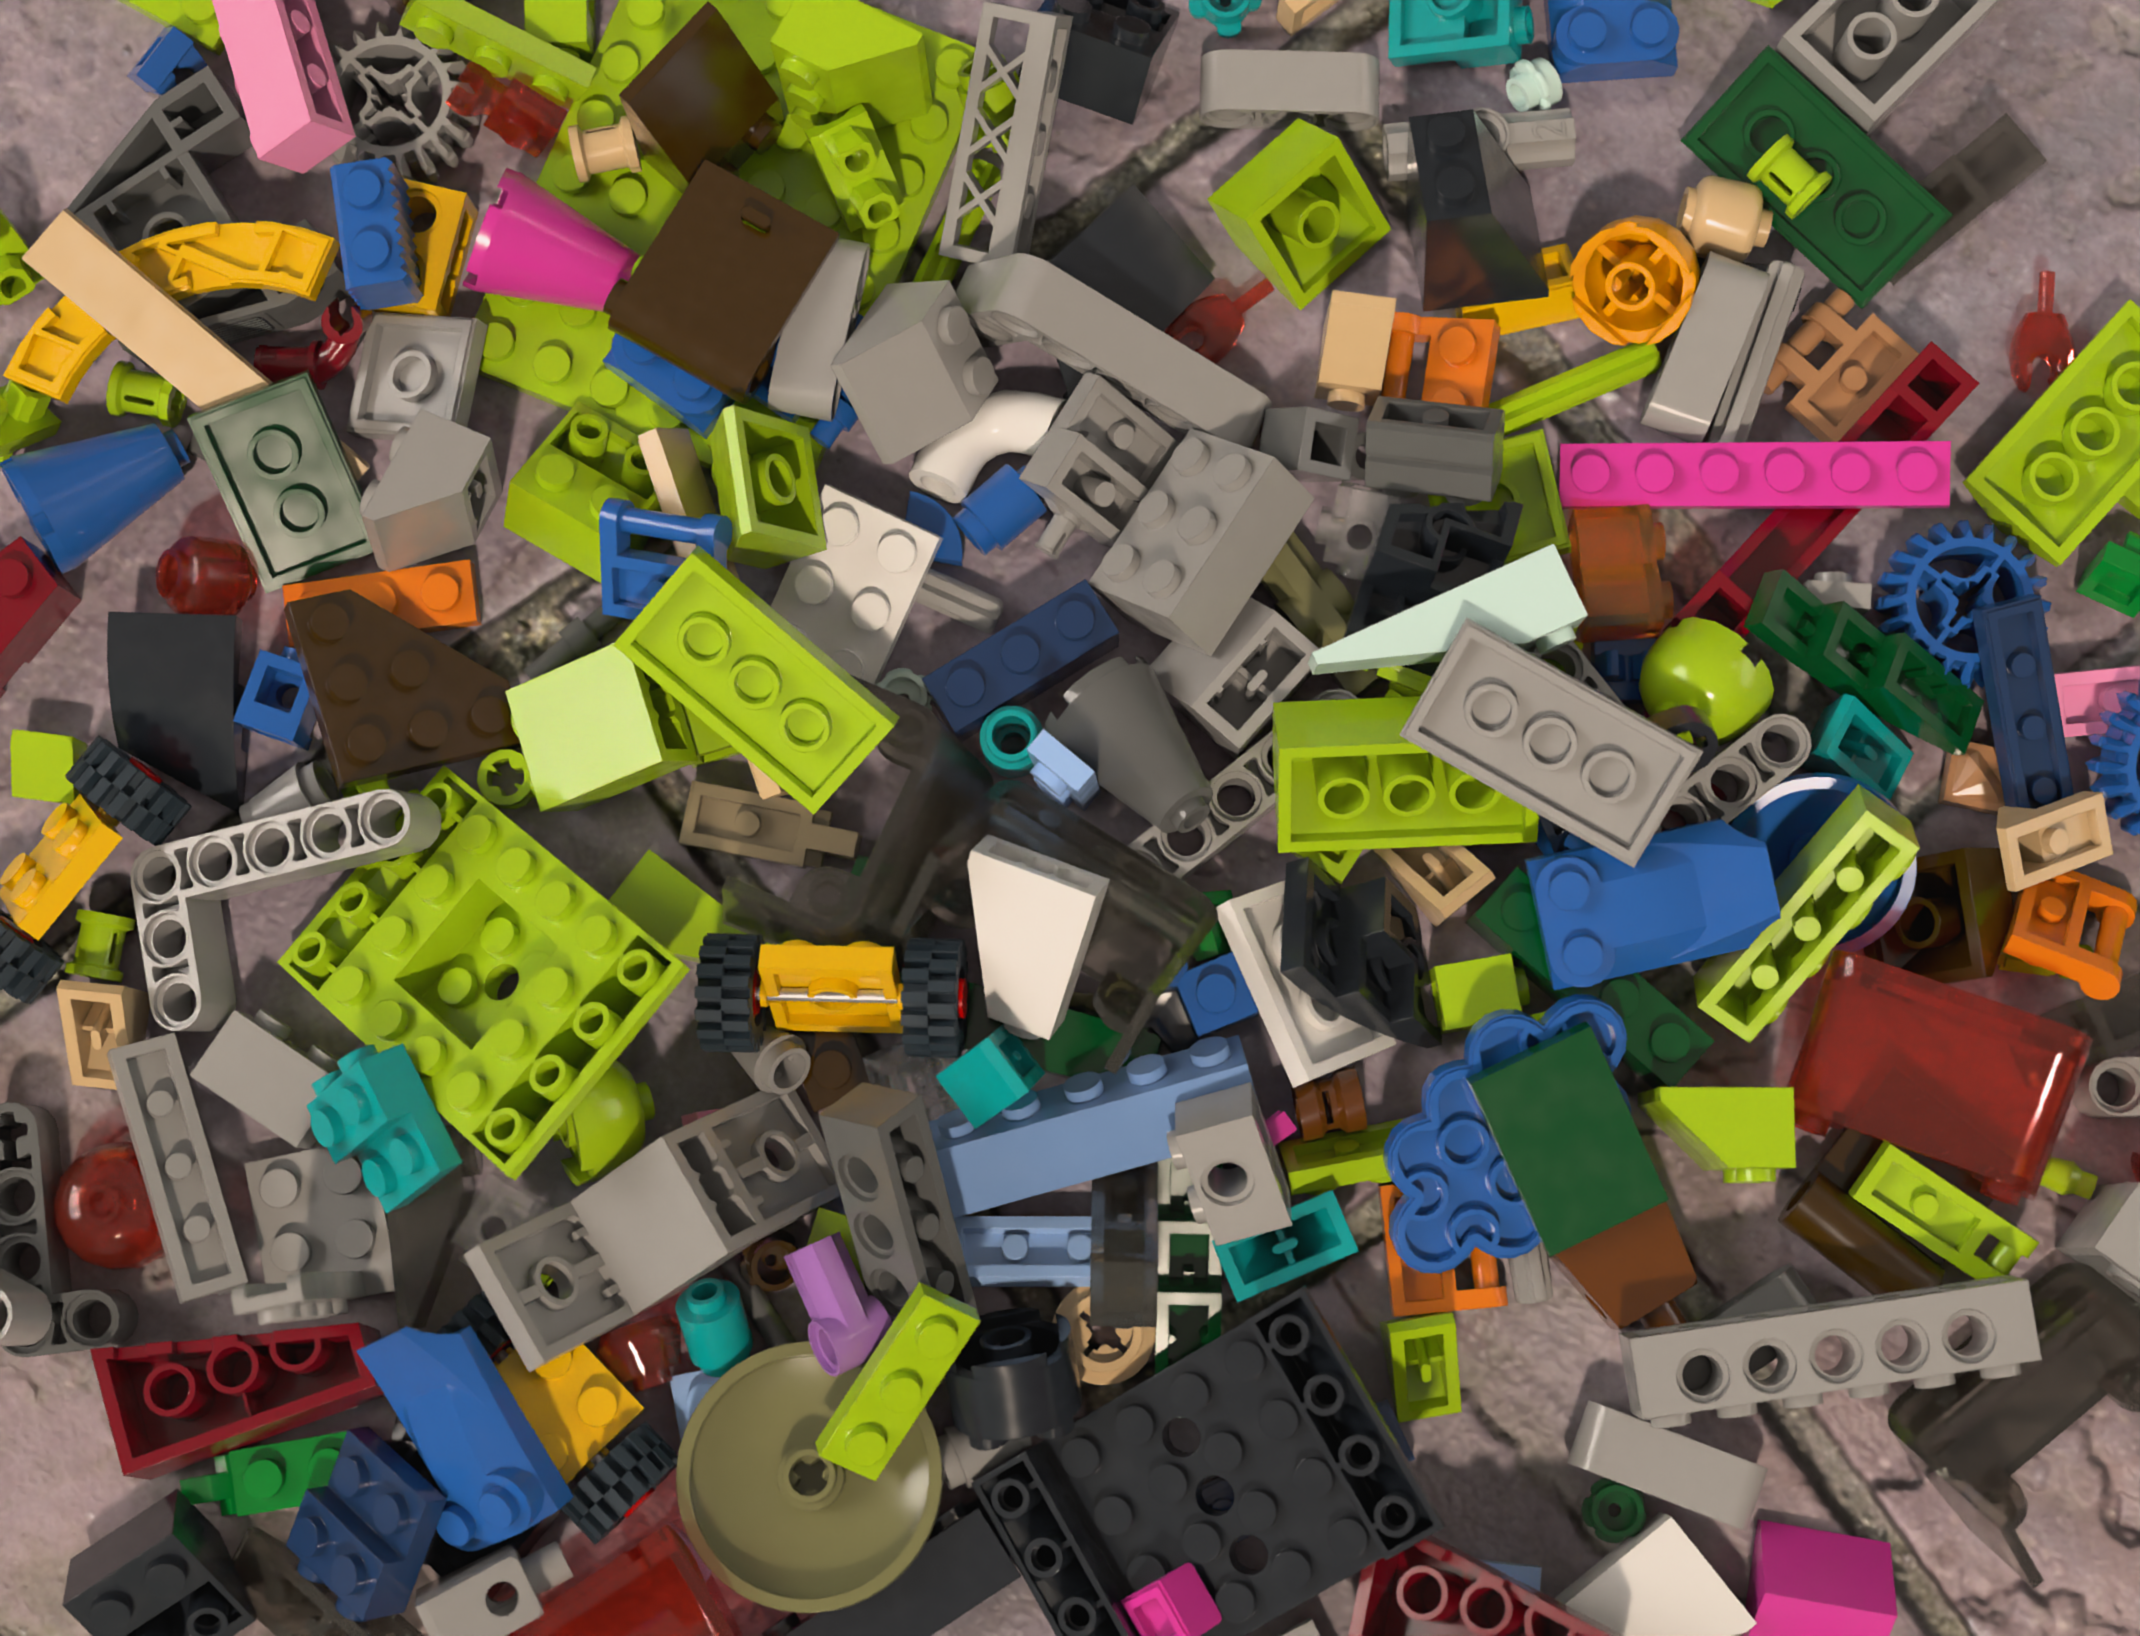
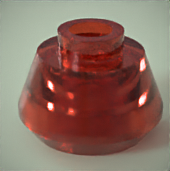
(643, 1351)

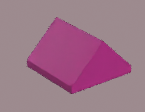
(1819, 1583)

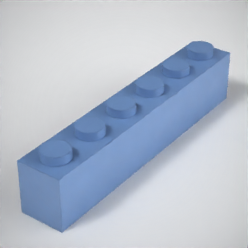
(1079, 1127)

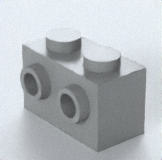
(265, 1074)

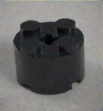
(1015, 1379)

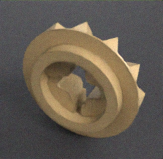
(1106, 1363)

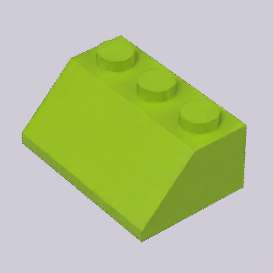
(849, 55)

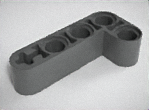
(70, 1309)

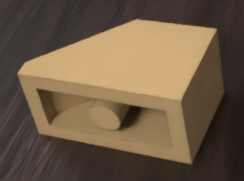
(1354, 350)

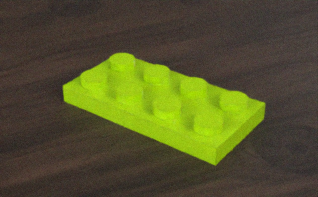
(756, 680)

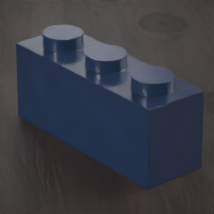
(1022, 660)

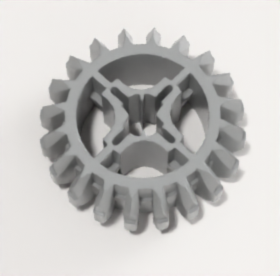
(410, 88)

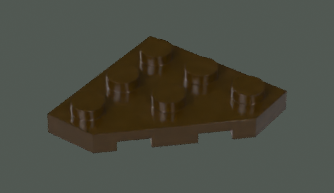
(392, 693)

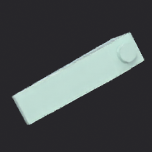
(1522, 602)

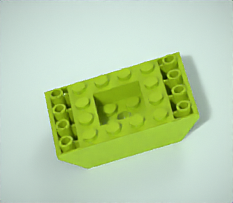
(429, 936)

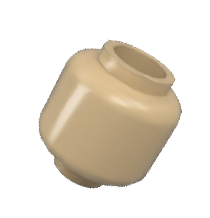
(1724, 217)

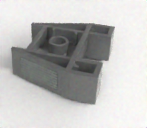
(164, 183)

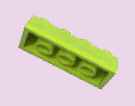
(1361, 786)

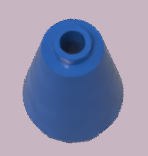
(93, 487)

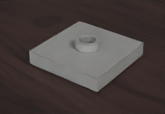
(412, 366)

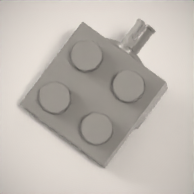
(1096, 464)

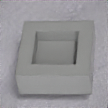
(1838, 587)

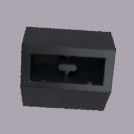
(1113, 53)
(159, 1578)

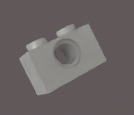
(1232, 1130)

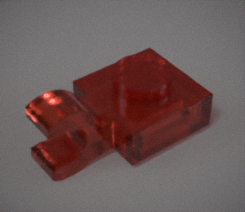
(513, 111)

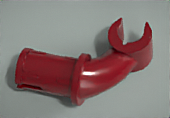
(321, 358)

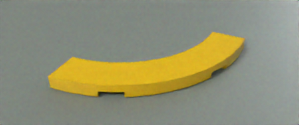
(183, 264)

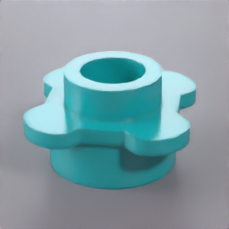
(1225, 19)

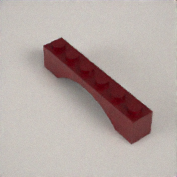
(1795, 537)

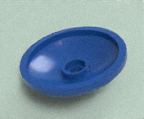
(1793, 815)

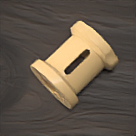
(604, 149)

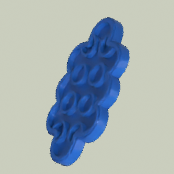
(1447, 1159)

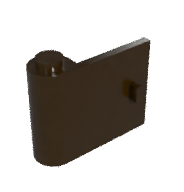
(718, 289)
(1854, 1236)

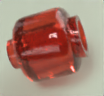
(206, 576)

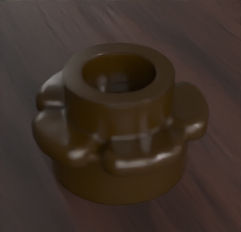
(772, 1276)

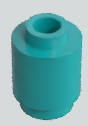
(999, 726)
(714, 1325)

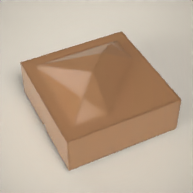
(1972, 780)

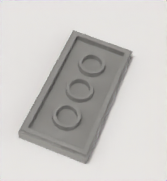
(1550, 742)

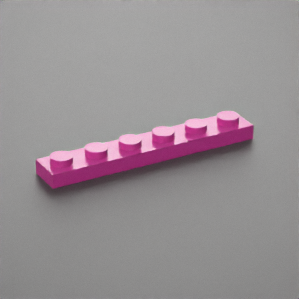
(1756, 475)

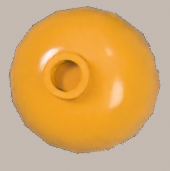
(1634, 280)

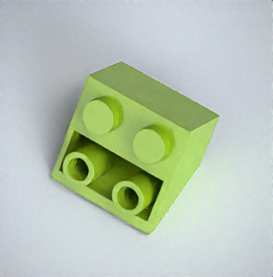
(569, 478)

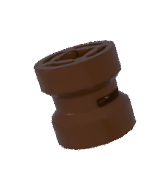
(1343, 1103)

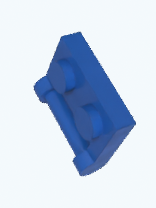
(635, 576)

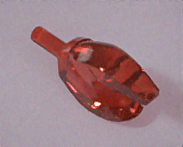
(1217, 320)
(2041, 336)

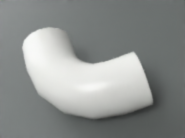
(1004, 424)

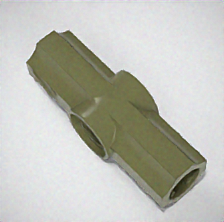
(1315, 605)

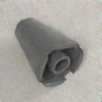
(1134, 744)

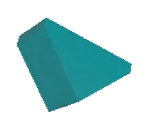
(1857, 745)
(991, 1076)
(1272, 1258)

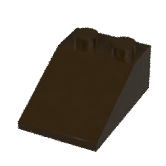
(702, 102)

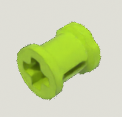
(1789, 176)
(143, 394)
(99, 945)

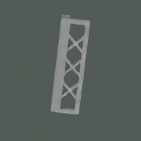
(1029, 133)
(177, 1168)

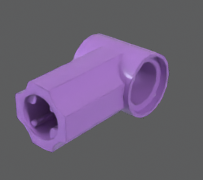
(844, 1318)

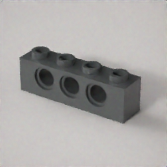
(894, 1195)

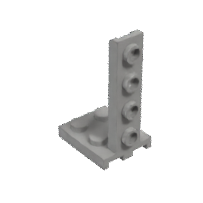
(316, 1237)

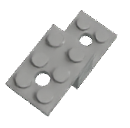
(655, 1224)

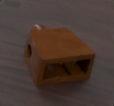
(1632, 1270)

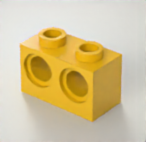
(440, 248)

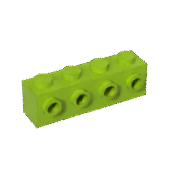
(1819, 900)

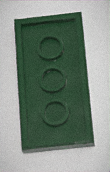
(1869, 213)

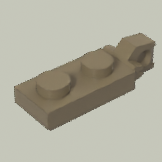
(763, 830)

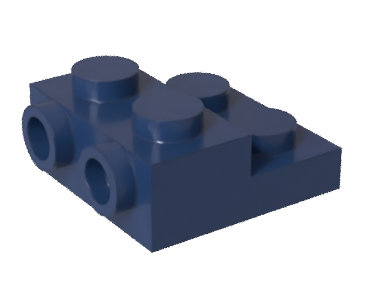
(367, 1528)

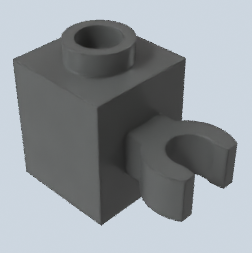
(1313, 443)

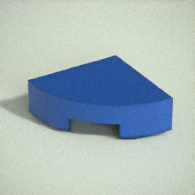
(934, 518)

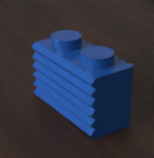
(375, 234)

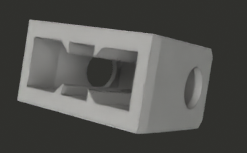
(460, 1603)

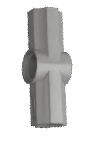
(1527, 139)

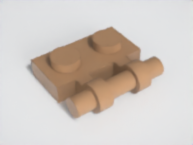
(1851, 379)

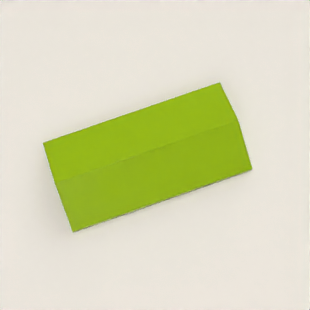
(2070, 449)

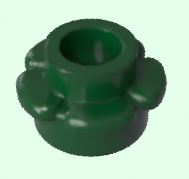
(1614, 1528)

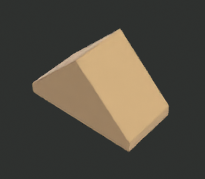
(1437, 877)
(98, 1020)

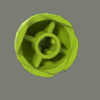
(1705, 669)
(606, 1126)

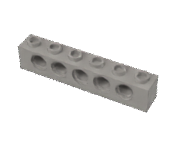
(2001, 1340)

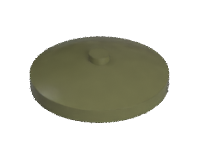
(778, 1514)

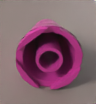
(544, 250)

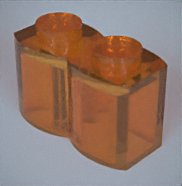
(1619, 573)

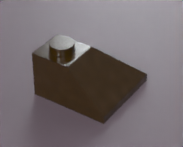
(1953, 918)

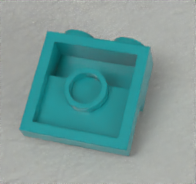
(1458, 30)
(387, 1119)

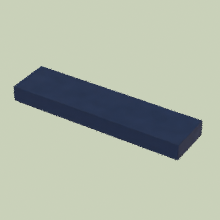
(2023, 702)

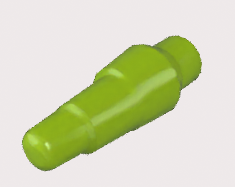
(2067, 1178)

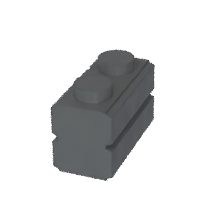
(1434, 449)

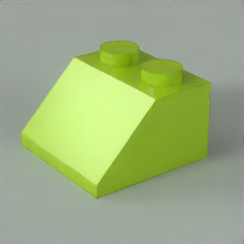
(1300, 211)
(766, 488)
(1728, 1128)

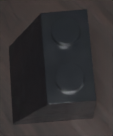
(1469, 216)

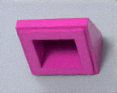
(1173, 1605)

